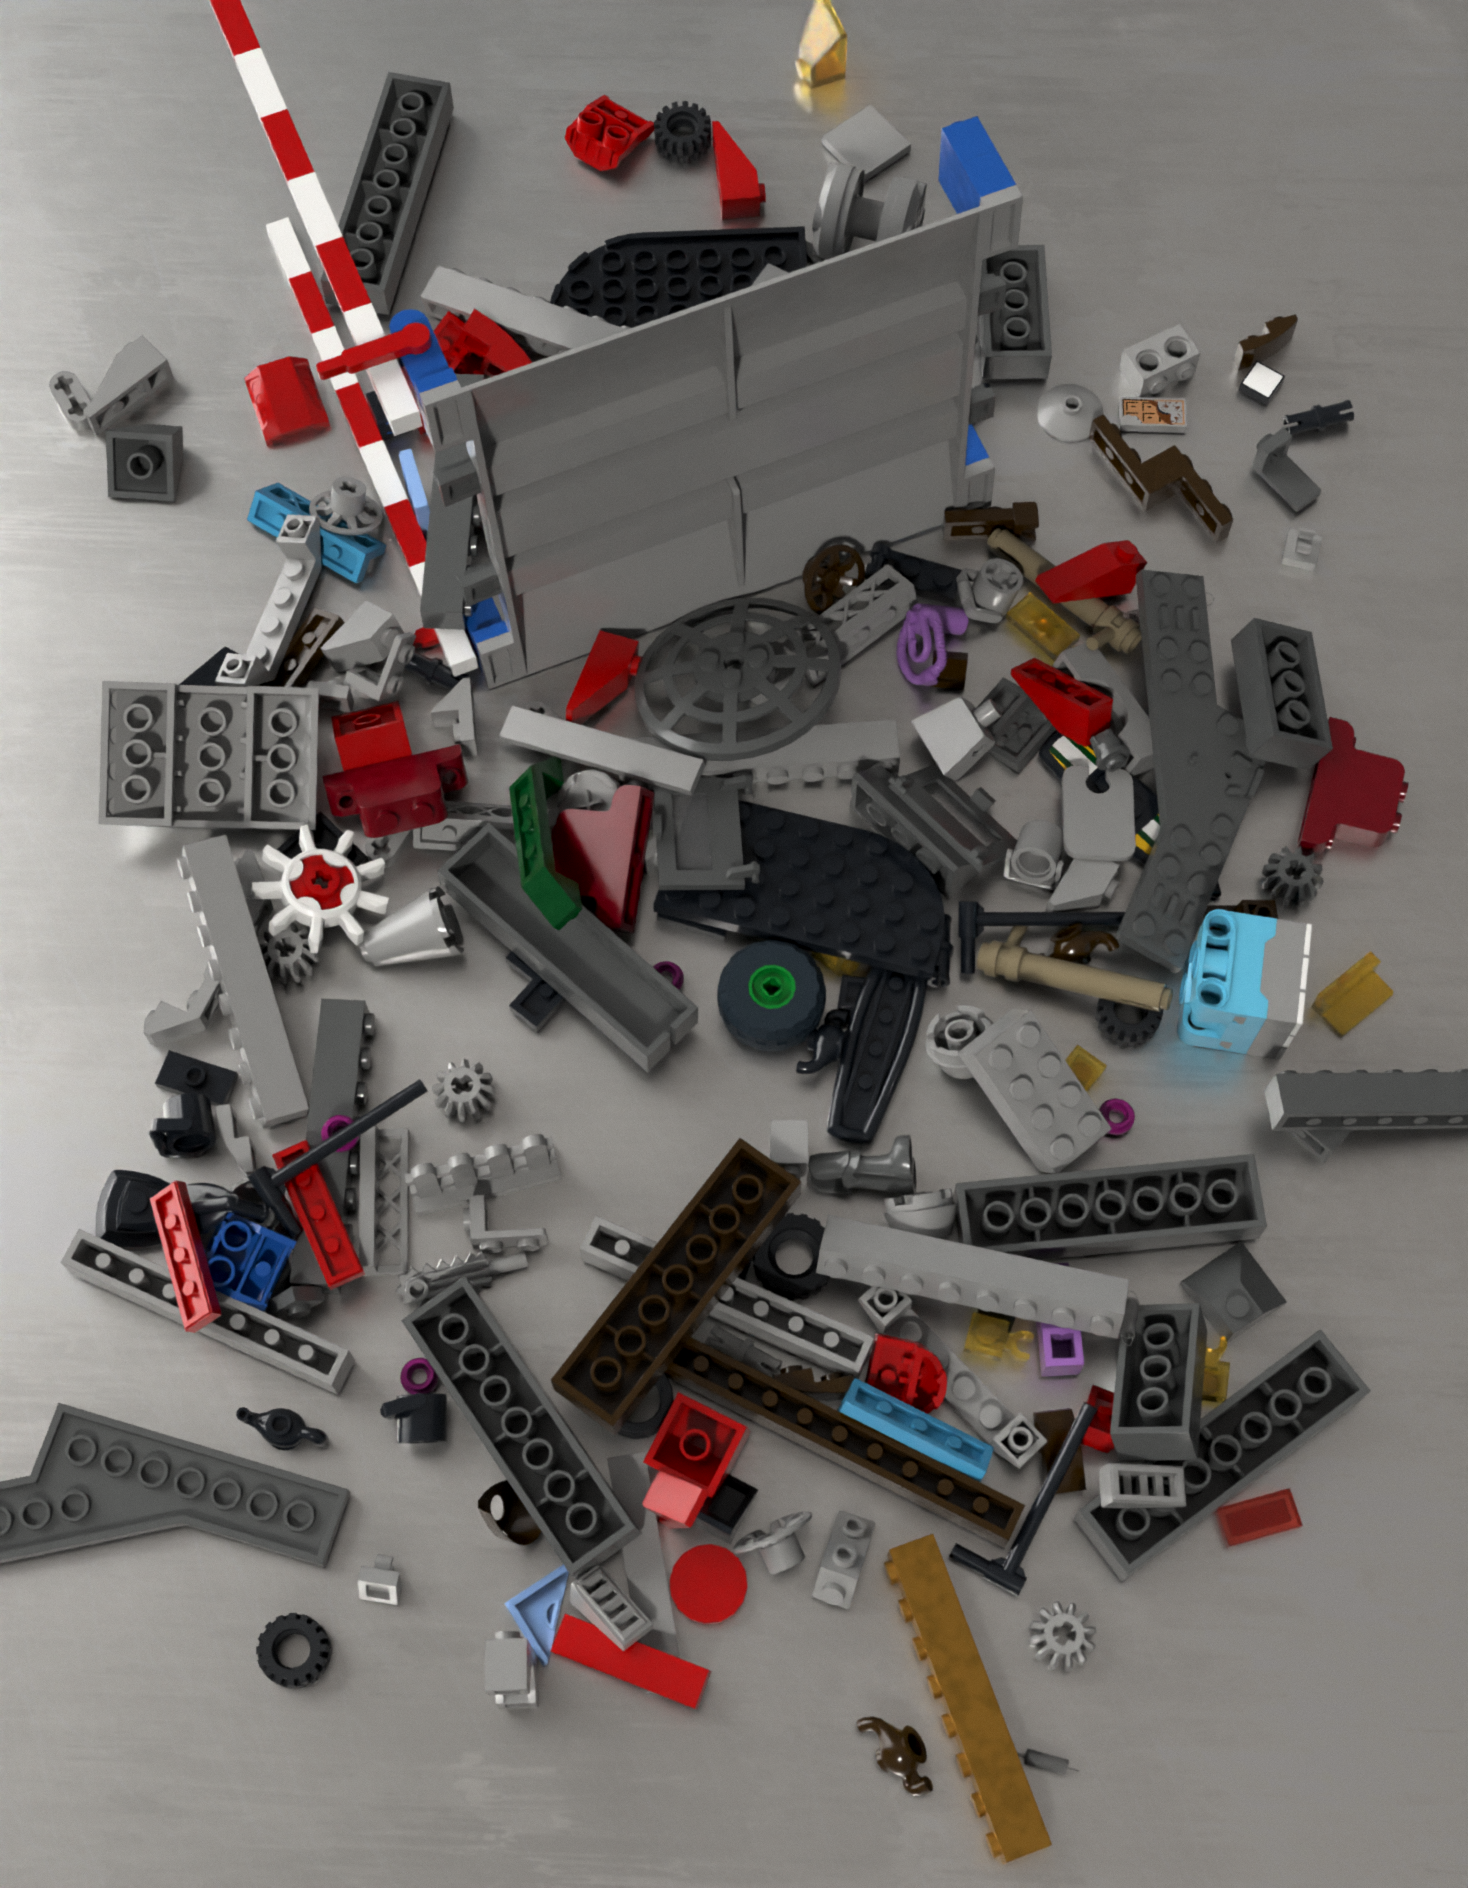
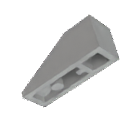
(129, 380)

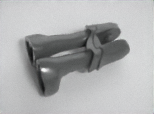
(849, 1170)

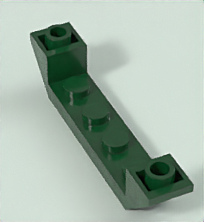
(550, 891)

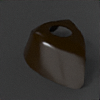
(515, 1518)

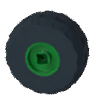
(771, 995)

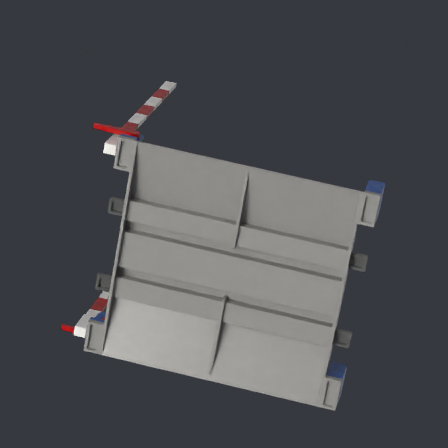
(685, 447)

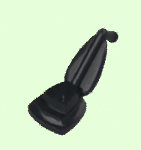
(128, 1219)

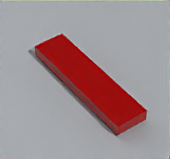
(320, 1220)
(185, 1256)
(636, 1665)

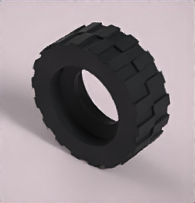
(780, 1282)

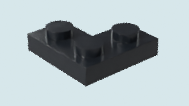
(537, 1000)

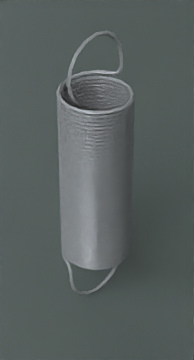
(1130, 1318)
(1046, 1761)

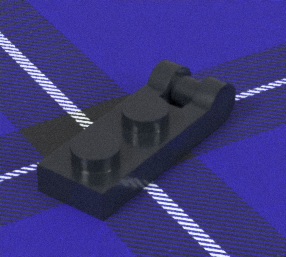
(928, 577)

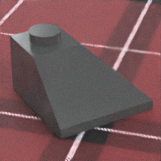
(144, 461)
(1233, 1292)

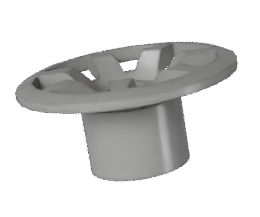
(348, 502)
(780, 1546)

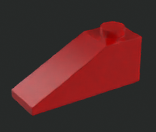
(736, 178)
(1094, 574)
(604, 675)
(1066, 702)

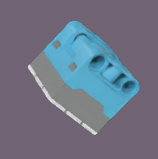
(1245, 984)

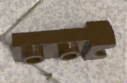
(980, 523)

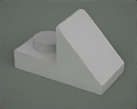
(458, 711)

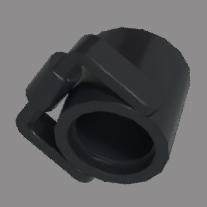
(186, 1125)
(419, 1417)

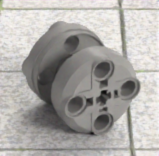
(847, 214)

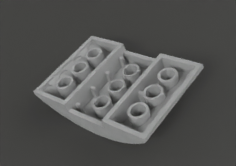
(208, 756)

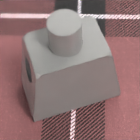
(958, 734)

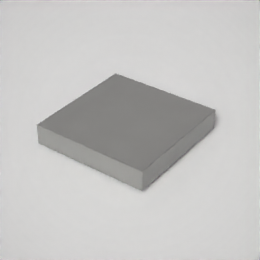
(866, 142)

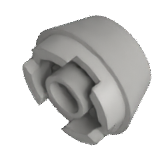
(951, 1034)
(922, 1213)

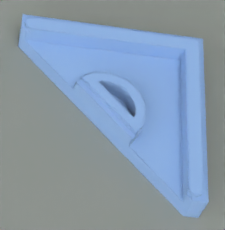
(538, 1611)

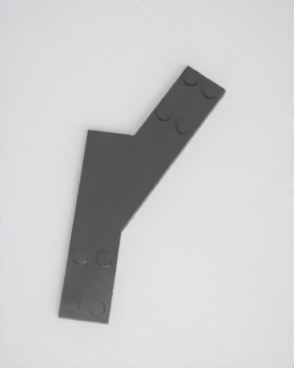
(121, 1481)

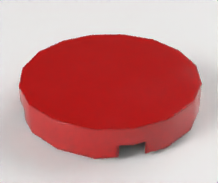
(708, 1584)

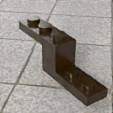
(1161, 478)

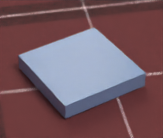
(415, 490)

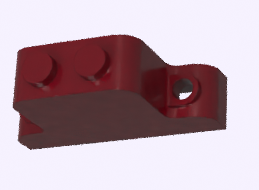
(398, 792)
(1351, 795)
(607, 854)

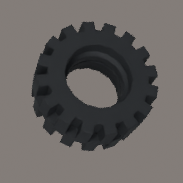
(1124, 1031)
(273, 1636)

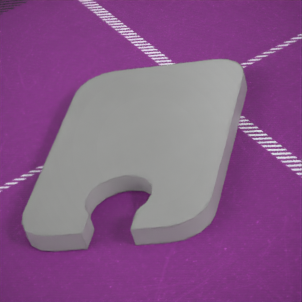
(1096, 823)

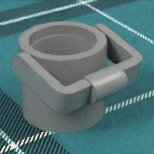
(992, 590)
(1036, 855)

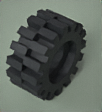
(677, 118)

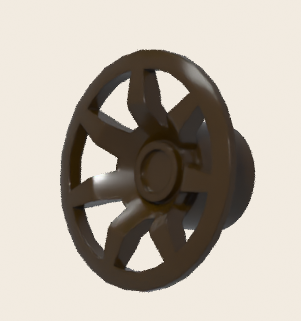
(829, 577)

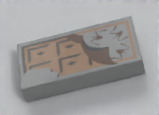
(1152, 414)

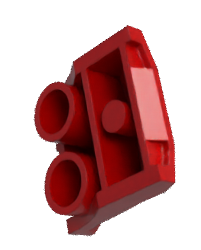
(606, 133)
(285, 398)

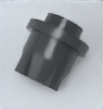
(1109, 751)

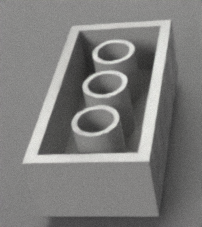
(1034, 1090)

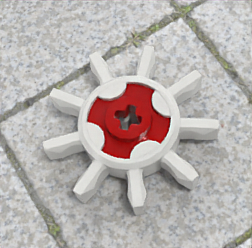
(320, 888)

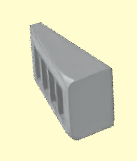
(1114, 1497)
(594, 1588)

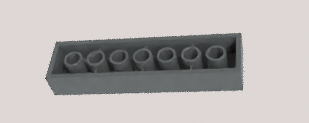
(393, 182)
(1113, 1208)
(521, 1428)
(1235, 1449)

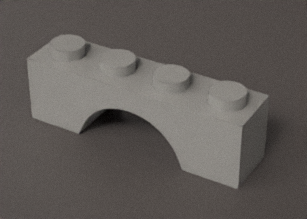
(1128, 718)
(511, 1671)

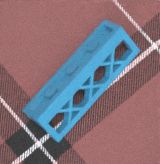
(338, 552)
(916, 1429)

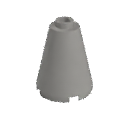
(415, 932)

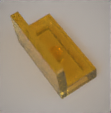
(1352, 996)

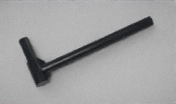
(973, 920)
(271, 1183)
(1007, 1572)

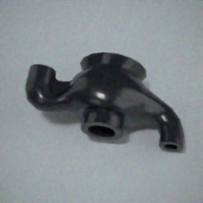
(826, 1042)
(282, 1427)

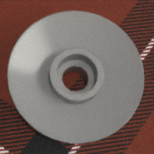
(1067, 423)

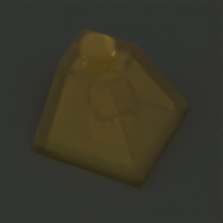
(822, 47)

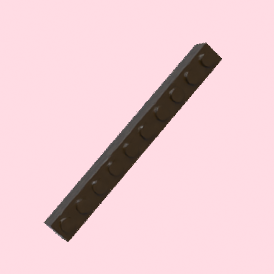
(846, 1441)

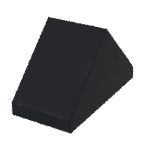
(727, 1509)

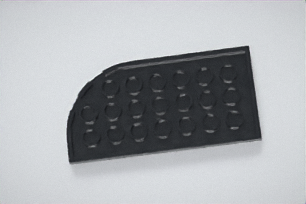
(668, 271)
(825, 893)

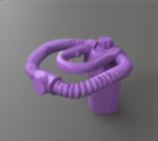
(921, 621)

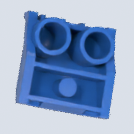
(247, 1259)

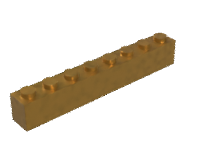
(968, 1700)

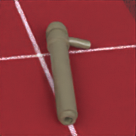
(1105, 620)
(1019, 964)

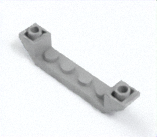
(301, 545)
(171, 1023)
(965, 1394)

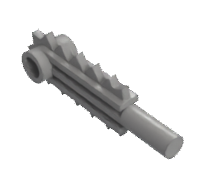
(476, 1269)

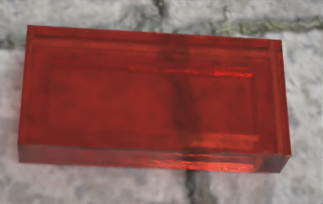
(1258, 1518)

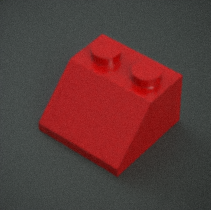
(371, 735)
(697, 1444)

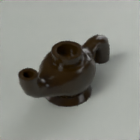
(1077, 945)
(899, 1753)

